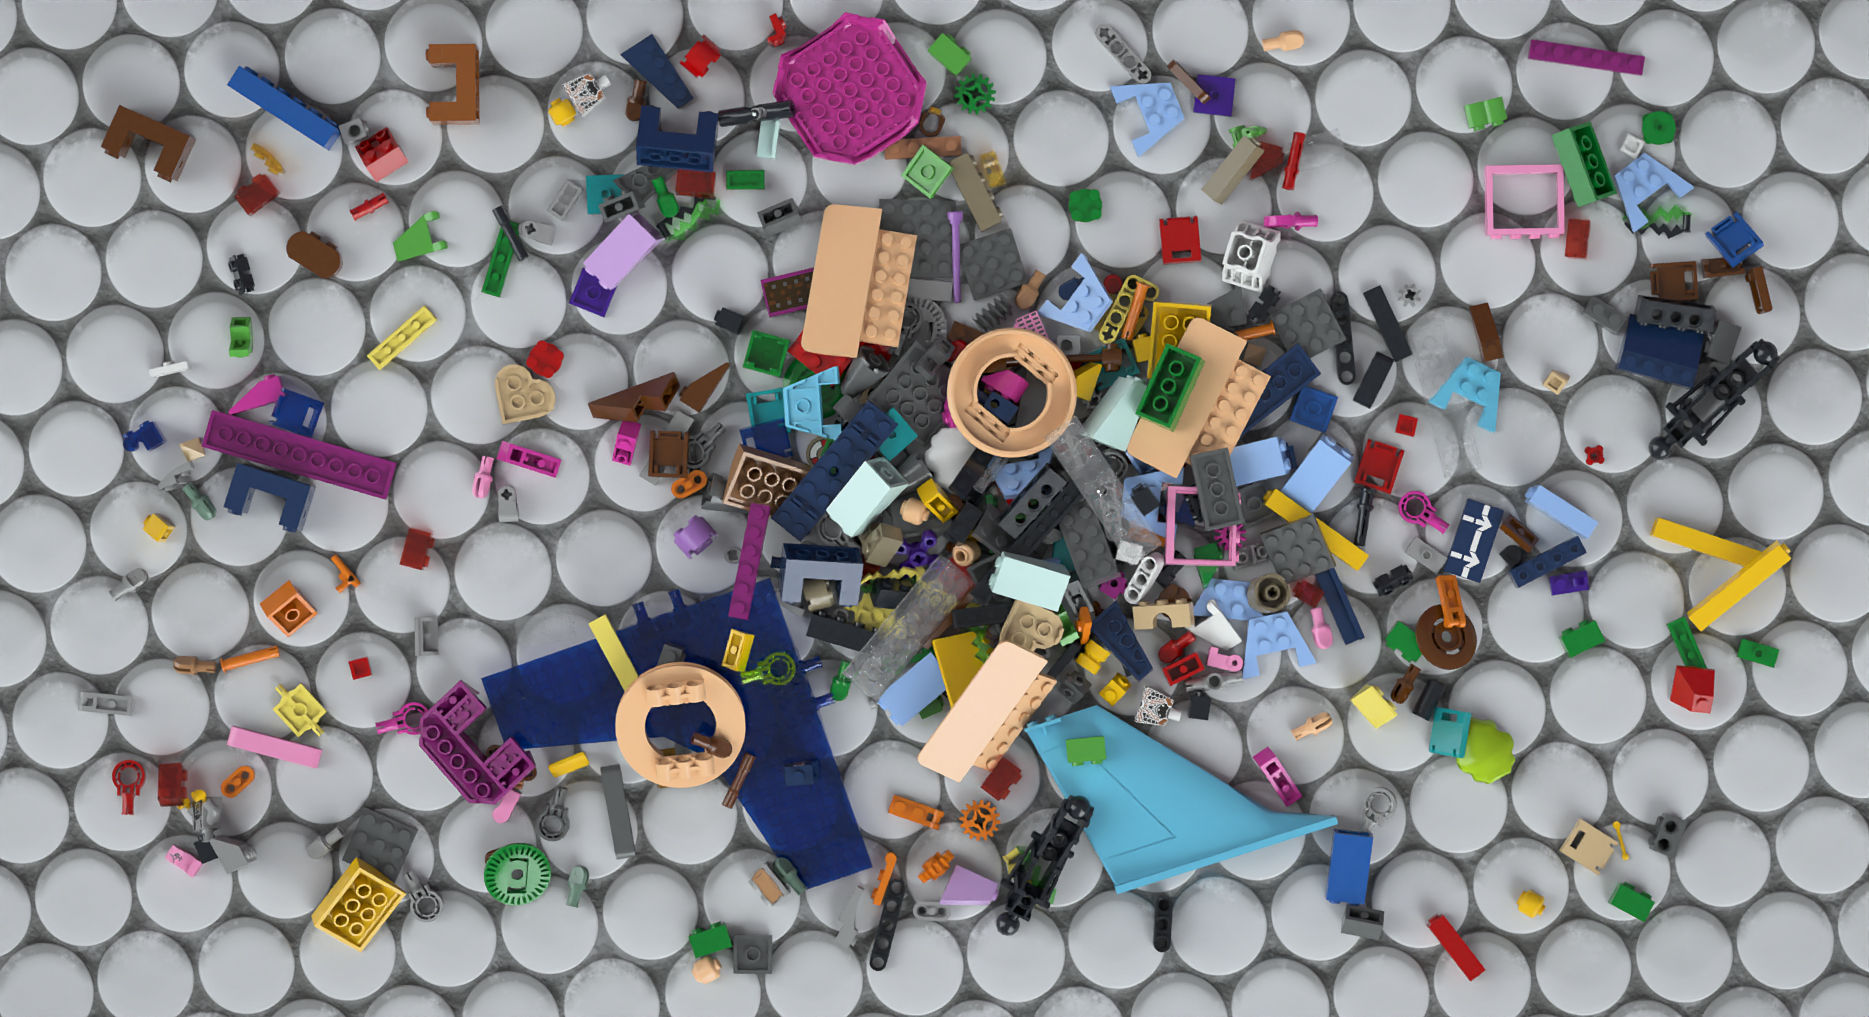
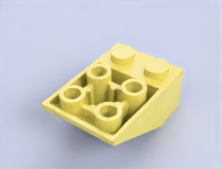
(1373, 706)

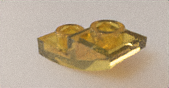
(271, 162)

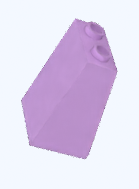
(622, 250)

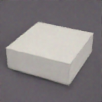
(1631, 146)

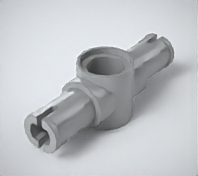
(1224, 680)

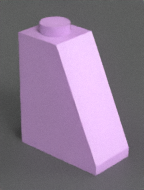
(968, 889)

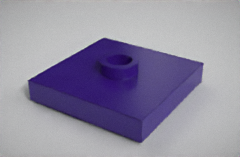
(1221, 92)

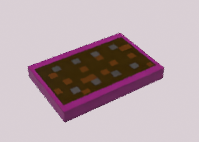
(787, 292)

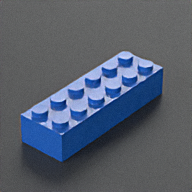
(281, 106)

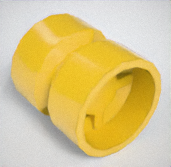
(1092, 657)

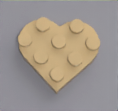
(521, 395)
(1032, 626)

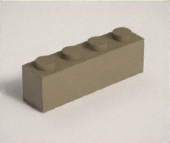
(974, 192)

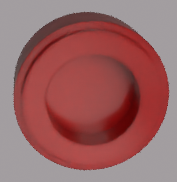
(1112, 283)

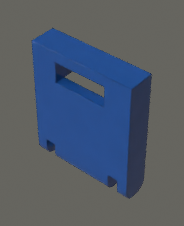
(1732, 237)

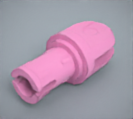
(483, 478)
(1321, 631)

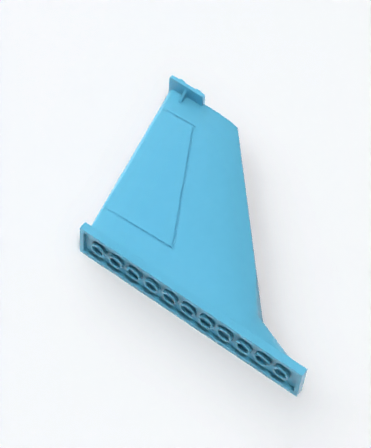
(1153, 806)

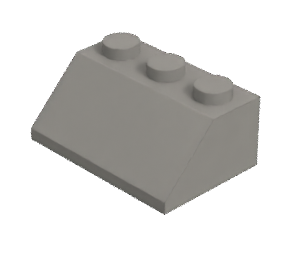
(233, 852)

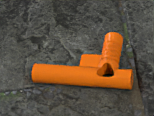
(344, 575)

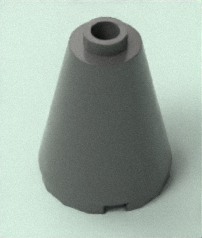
(864, 371)
(914, 472)
(714, 494)

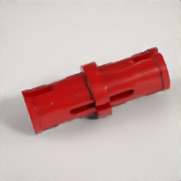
(369, 206)

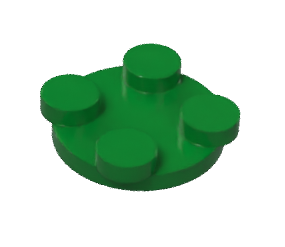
(1658, 128)
(1085, 205)

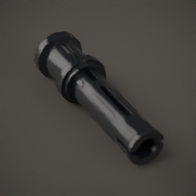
(1364, 506)

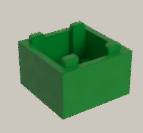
(766, 354)

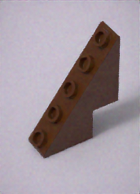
(632, 402)

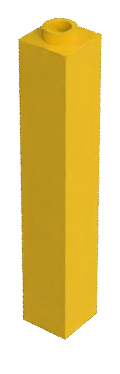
(1702, 542)
(1337, 544)
(1739, 585)

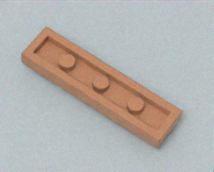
(909, 147)

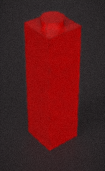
(1455, 946)

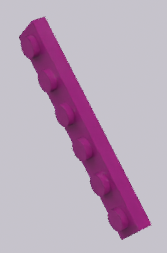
(1586, 57)
(749, 561)

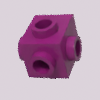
(1113, 591)

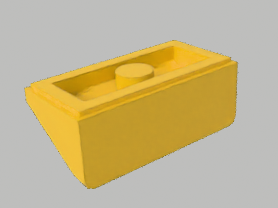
(737, 650)
(569, 764)

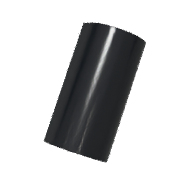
(1428, 699)

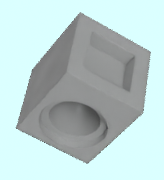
(345, 130)
(1075, 341)

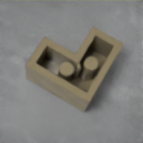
(880, 543)

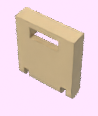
(1592, 849)

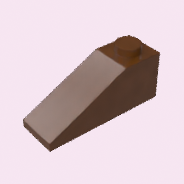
(1486, 332)
(700, 391)

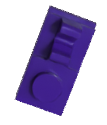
(1568, 583)

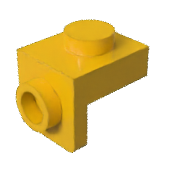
(1115, 689)

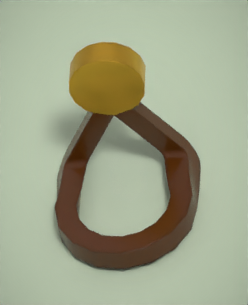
(932, 110)

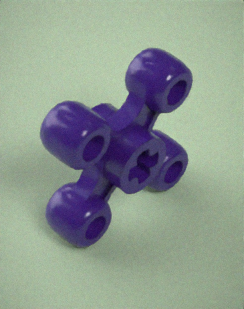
(917, 551)

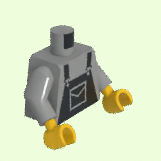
(205, 813)

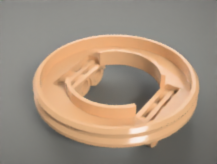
(1040, 358)
(674, 685)

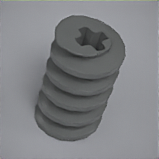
(993, 314)

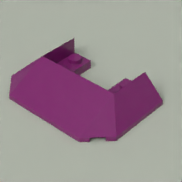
(460, 758)

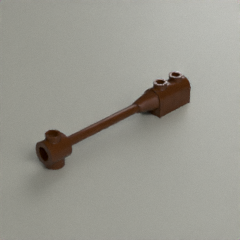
(1110, 358)

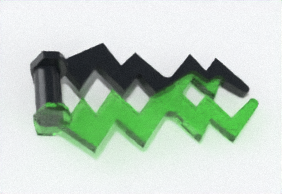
(1675, 211)
(695, 214)

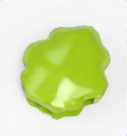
(1487, 752)

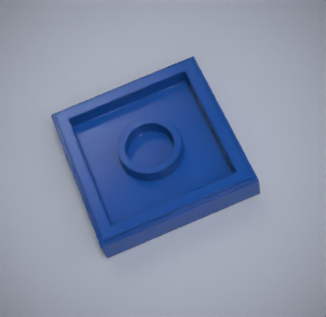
(1313, 408)

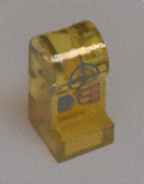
(992, 170)

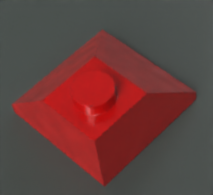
(1693, 688)

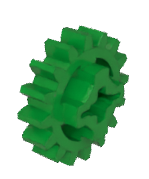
(977, 86)

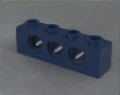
(1546, 561)

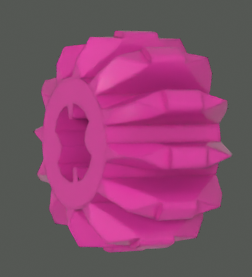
(1223, 534)

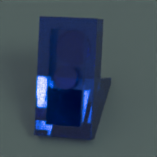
(1183, 515)

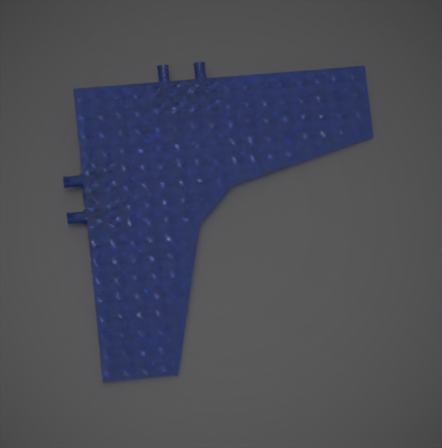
(576, 696)

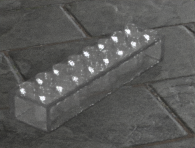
(908, 628)

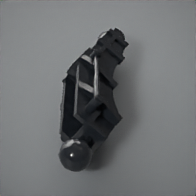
(1764, 353)
(1017, 904)

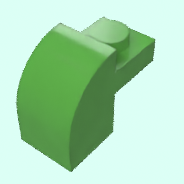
(241, 337)
(1069, 633)

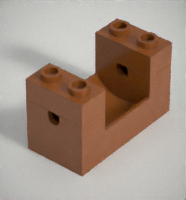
(467, 105)

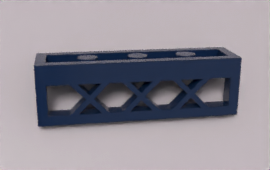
(1339, 606)

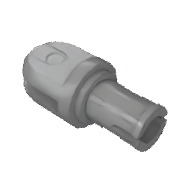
(131, 583)
(324, 843)

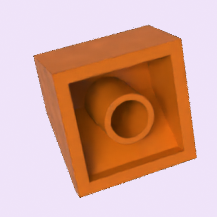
(288, 608)

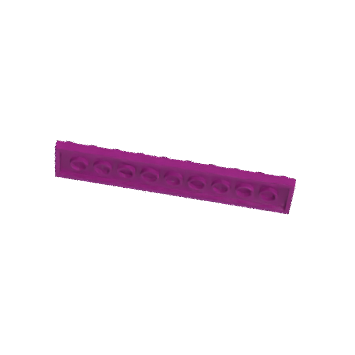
(299, 454)

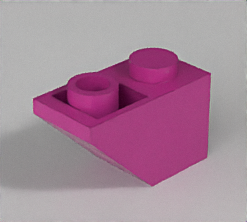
(1007, 384)
(626, 442)

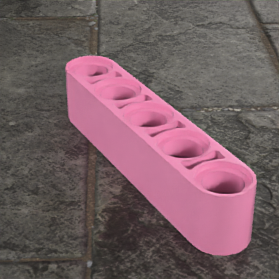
(274, 747)

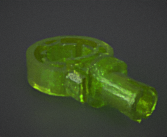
(756, 674)

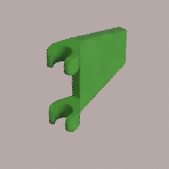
(417, 239)

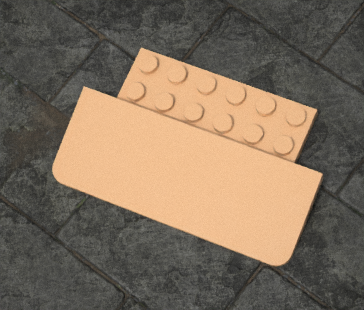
(857, 283)
(1216, 408)
(989, 712)

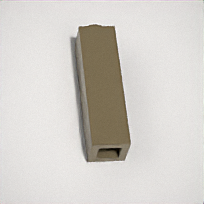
(1233, 169)

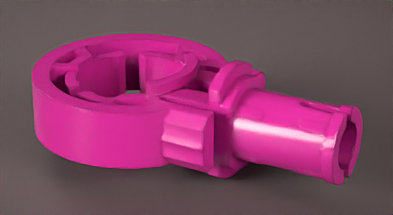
(1288, 221)
(1432, 520)
(391, 724)

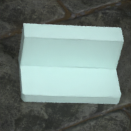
(768, 139)

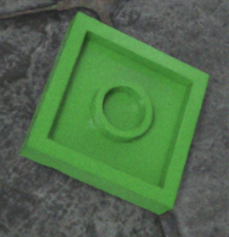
(927, 171)

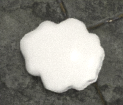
(947, 456)

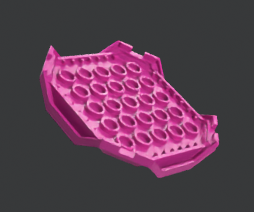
(851, 90)

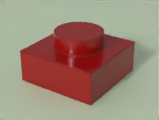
(1406, 425)
(360, 668)

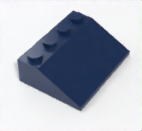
(1660, 353)

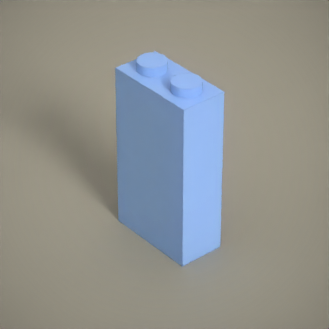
(1259, 460)
(1317, 473)
(1560, 511)
(913, 690)

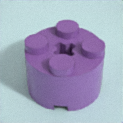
(695, 536)

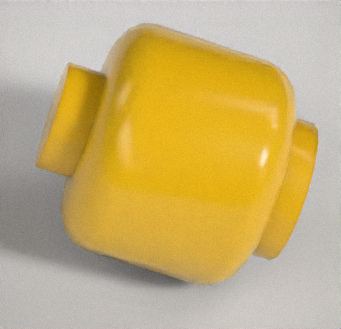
(562, 112)
(1531, 903)

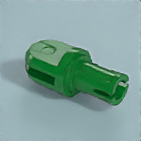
(665, 200)
(840, 684)

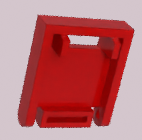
(1180, 236)
(1379, 463)

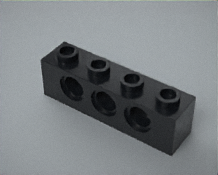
(1646, 305)
(1032, 490)

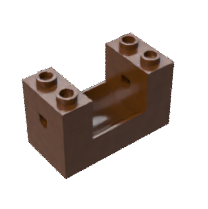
(129, 123)

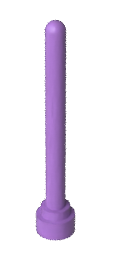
(955, 218)

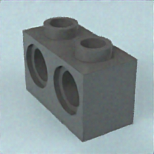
(1077, 595)
(1673, 837)

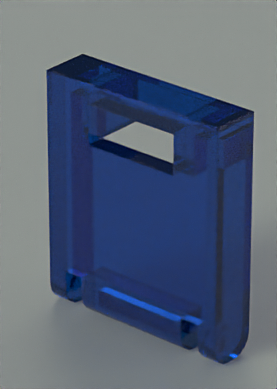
(292, 410)
(769, 437)

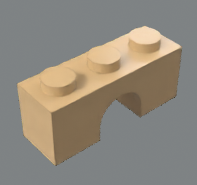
(1180, 612)

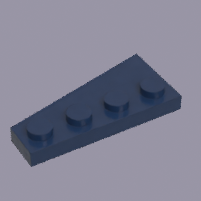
(656, 68)
(1116, 634)

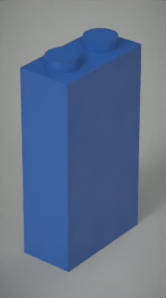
(1349, 867)

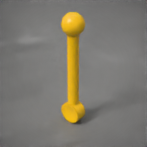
(1616, 825)

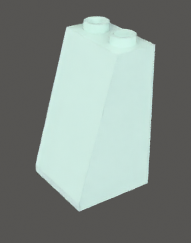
(1115, 415)
(866, 495)
(1030, 580)

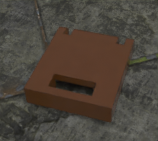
(1669, 280)
(1759, 290)
(668, 451)

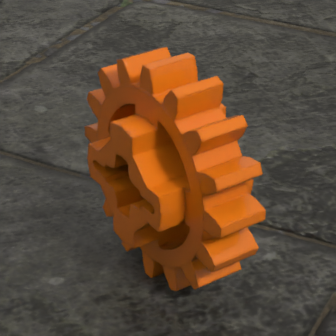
(988, 817)
(935, 866)

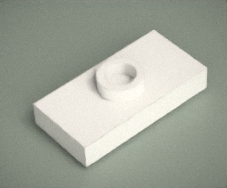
(170, 368)

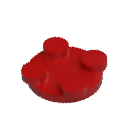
(545, 359)

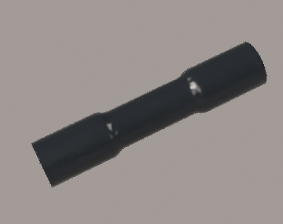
(516, 244)

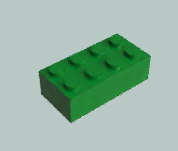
(1584, 164)
(1170, 387)

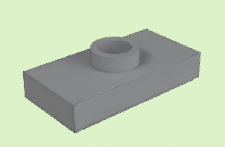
(565, 200)
(1426, 555)

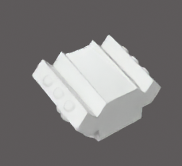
(1250, 255)

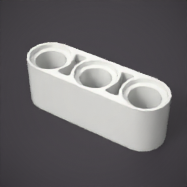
(1150, 572)

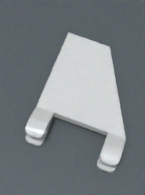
(1216, 628)

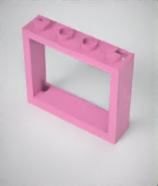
(1533, 233)
(1234, 537)

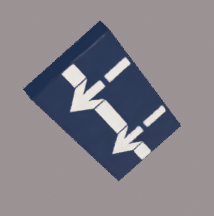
(1473, 540)

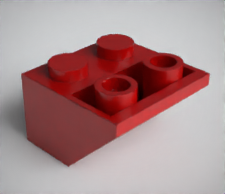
(381, 154)

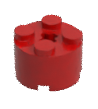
(700, 57)

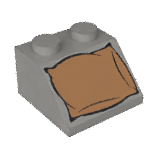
(768, 884)

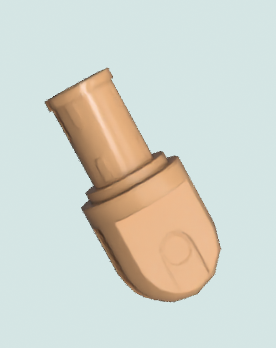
(1286, 41)
(1313, 725)

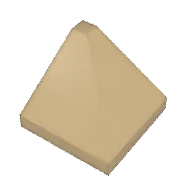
(1254, 355)
(1556, 381)
(192, 449)

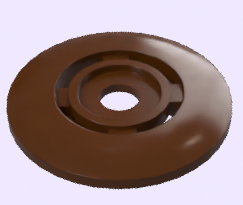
(1434, 647)

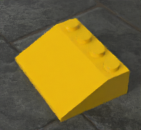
(1170, 324)
(958, 662)
(357, 905)

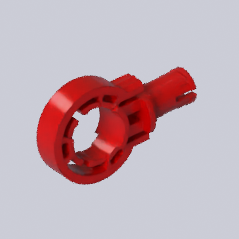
(128, 798)

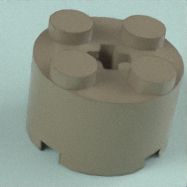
(1276, 587)
(817, 594)

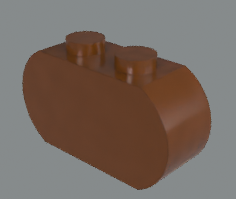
(314, 254)

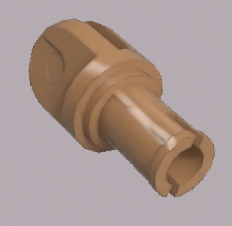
(1028, 293)
(193, 665)

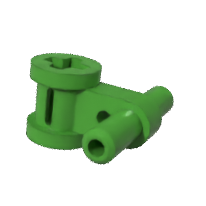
(1240, 131)

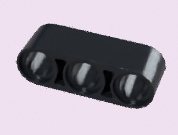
(1373, 380)
(1162, 914)

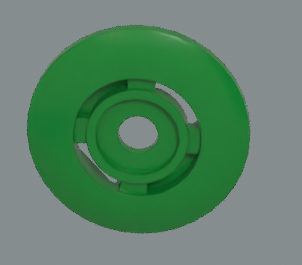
(798, 371)
(534, 878)

